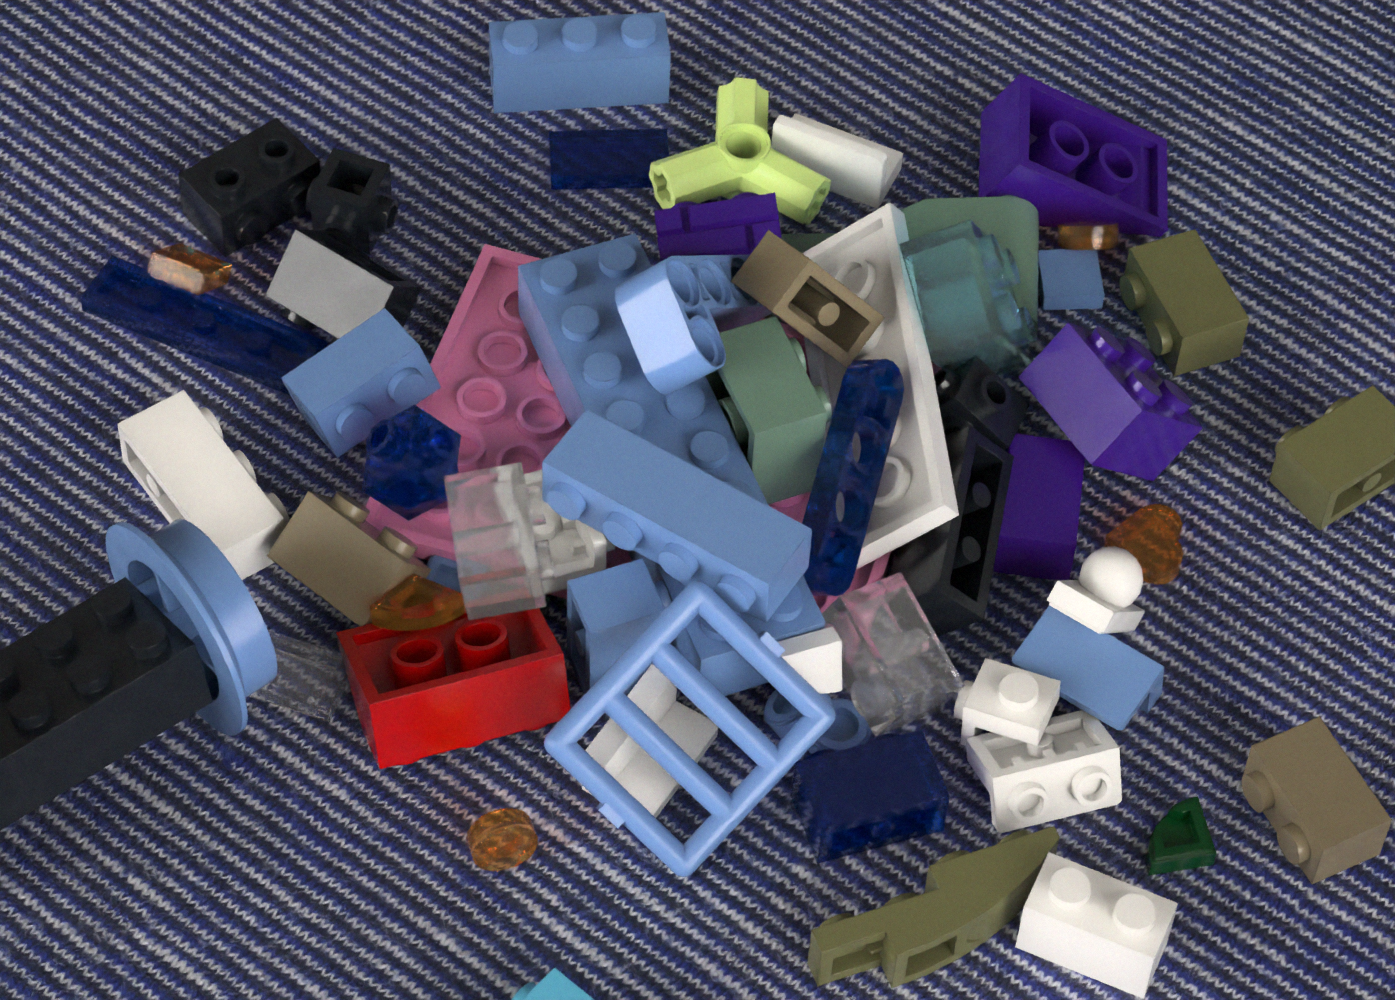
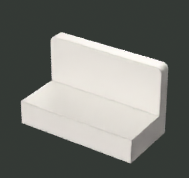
(853, 164)
(634, 766)

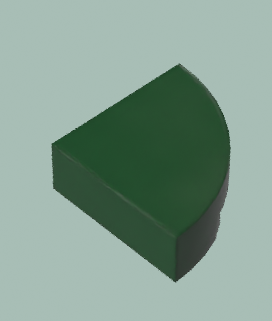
(1180, 840)

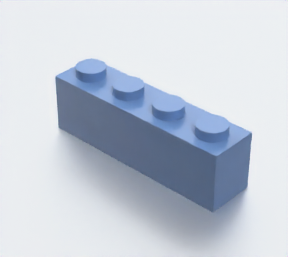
(675, 515)

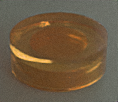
(1088, 235)
(502, 839)

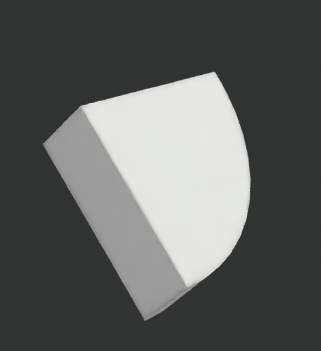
(816, 658)

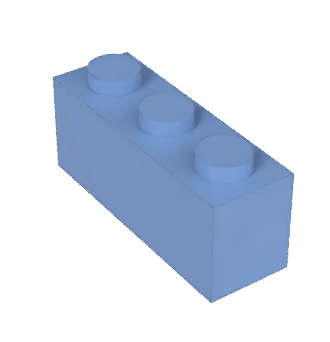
(579, 62)

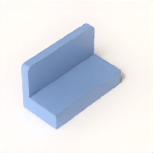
(1093, 668)

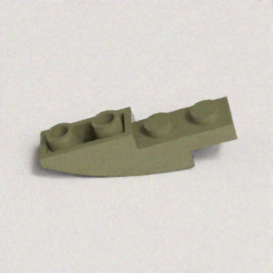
(961, 908)

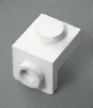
(1006, 703)

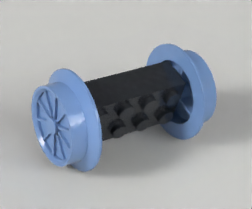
(129, 664)

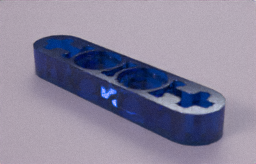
(865, 405)

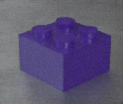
(1111, 401)

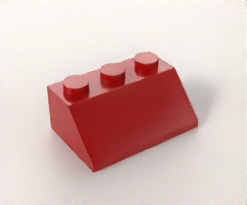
(453, 683)

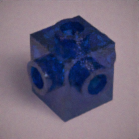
(409, 462)

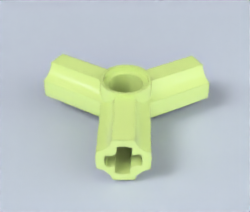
(740, 161)

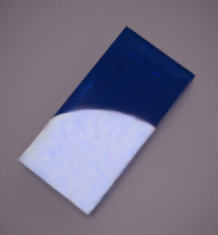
(605, 158)

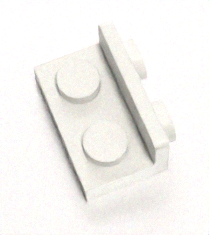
(1063, 776)

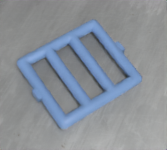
(608, 697)

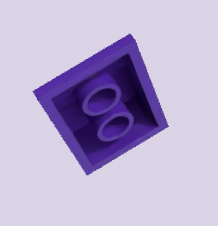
(1072, 160)

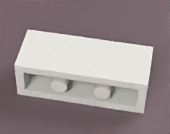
(197, 478)

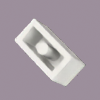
(1096, 925)

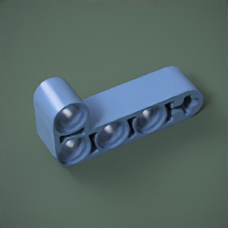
(677, 316)

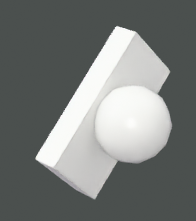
(1104, 592)

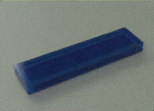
(198, 324)

